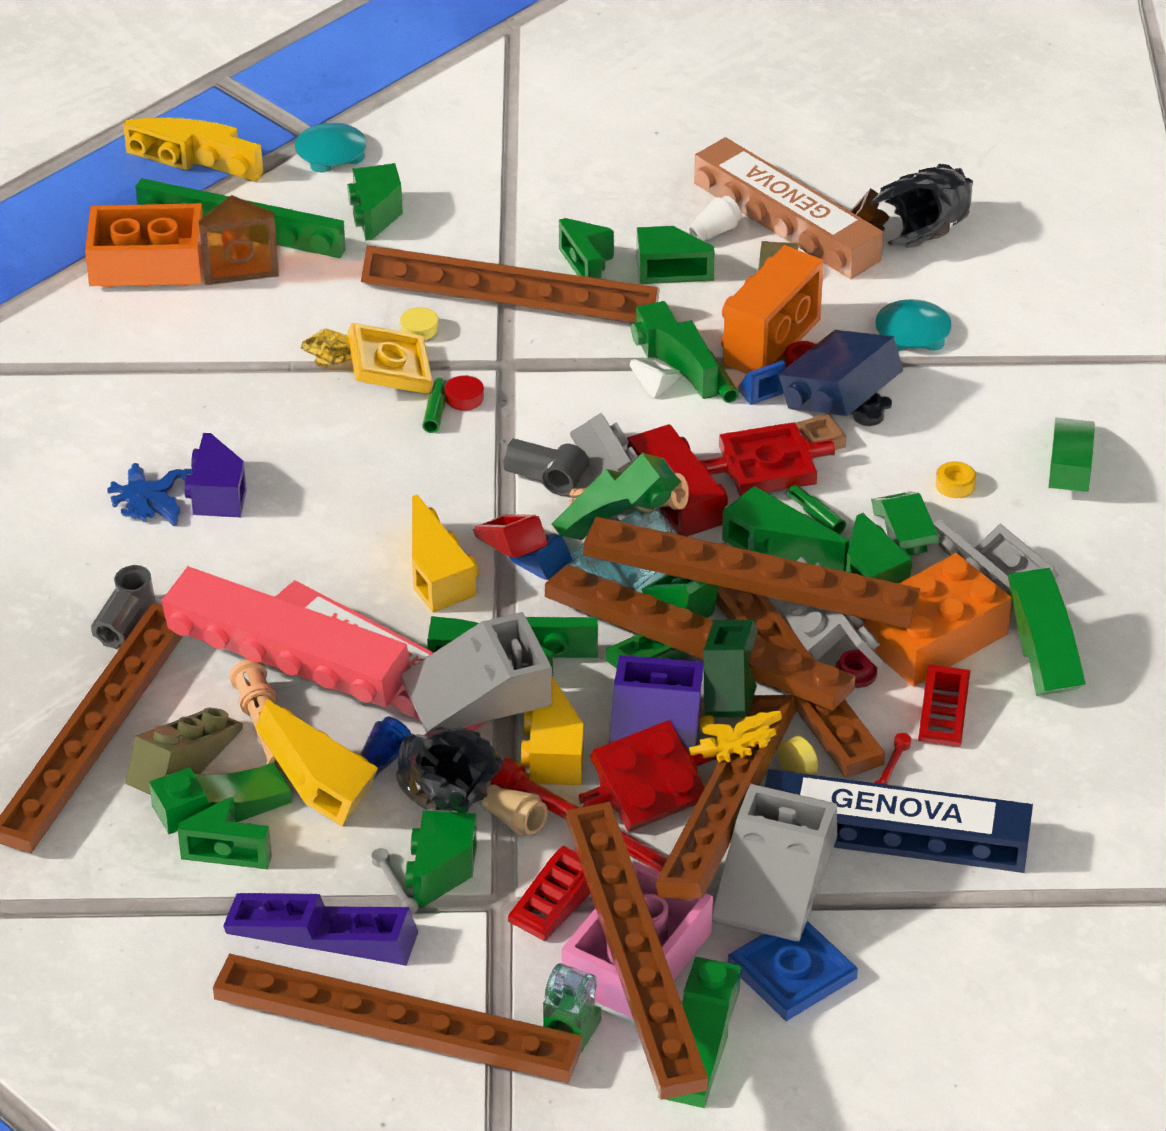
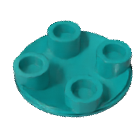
(330, 146)
(914, 324)

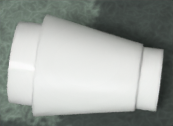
(717, 218)

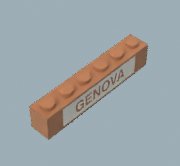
(789, 207)

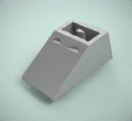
(481, 676)
(775, 862)

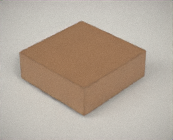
(821, 429)

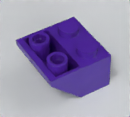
(655, 692)

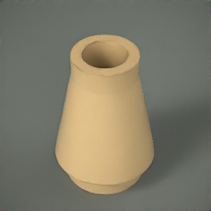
(517, 809)

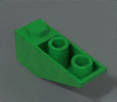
(776, 529)

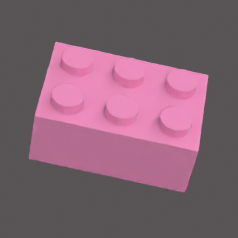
(679, 926)

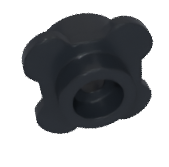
(872, 410)

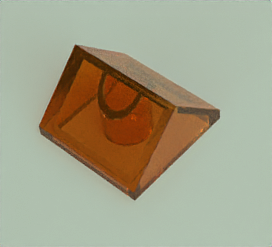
(238, 242)

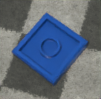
(793, 973)

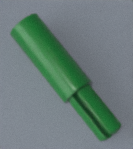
(725, 385)
(435, 407)
(817, 509)

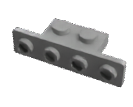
(605, 449)
(995, 555)
(823, 629)

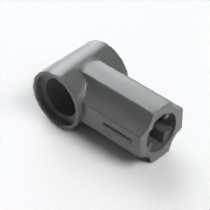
(556, 469)
(125, 606)

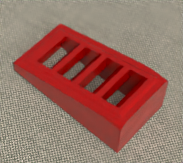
(513, 534)
(949, 680)
(561, 869)

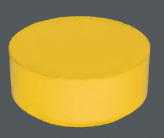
(955, 479)

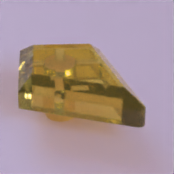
(328, 347)

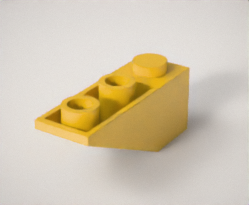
(440, 566)
(555, 742)
(318, 767)

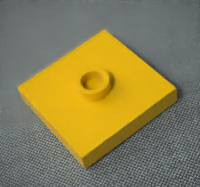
(390, 358)

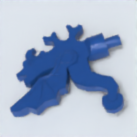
(140, 492)

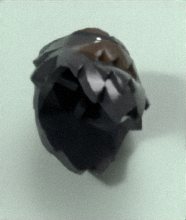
(928, 203)
(446, 768)

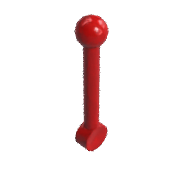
(901, 743)

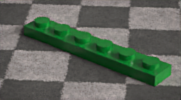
(292, 227)

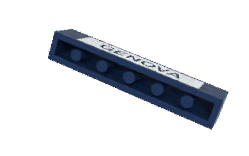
(919, 821)

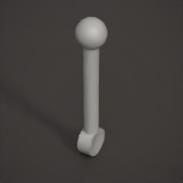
(381, 859)

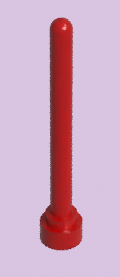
(513, 777)

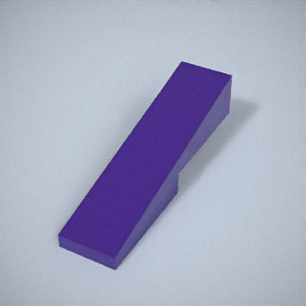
(305, 922)

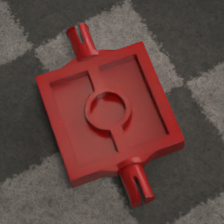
(769, 458)
(646, 776)

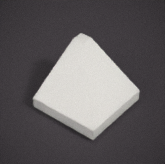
(654, 375)

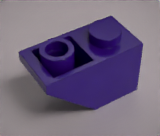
(217, 480)

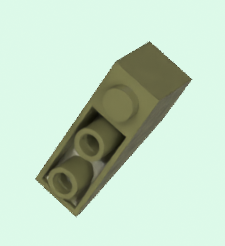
(180, 744)

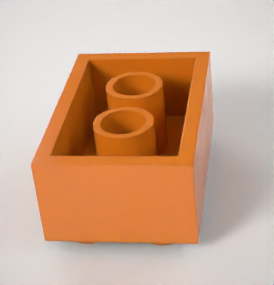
(144, 245)
(772, 310)
(953, 619)

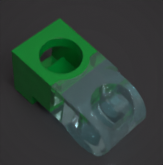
(571, 1000)

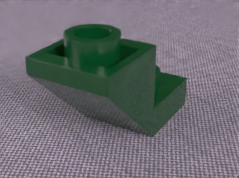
(727, 674)

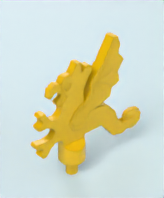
(747, 733)

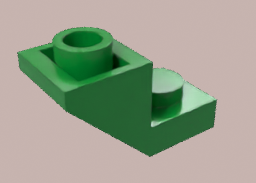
(906, 521)

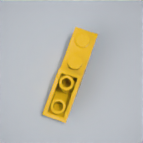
(191, 142)

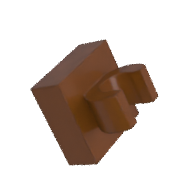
(869, 212)

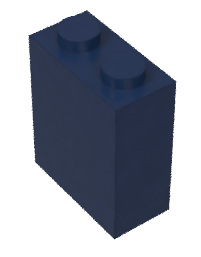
(840, 372)

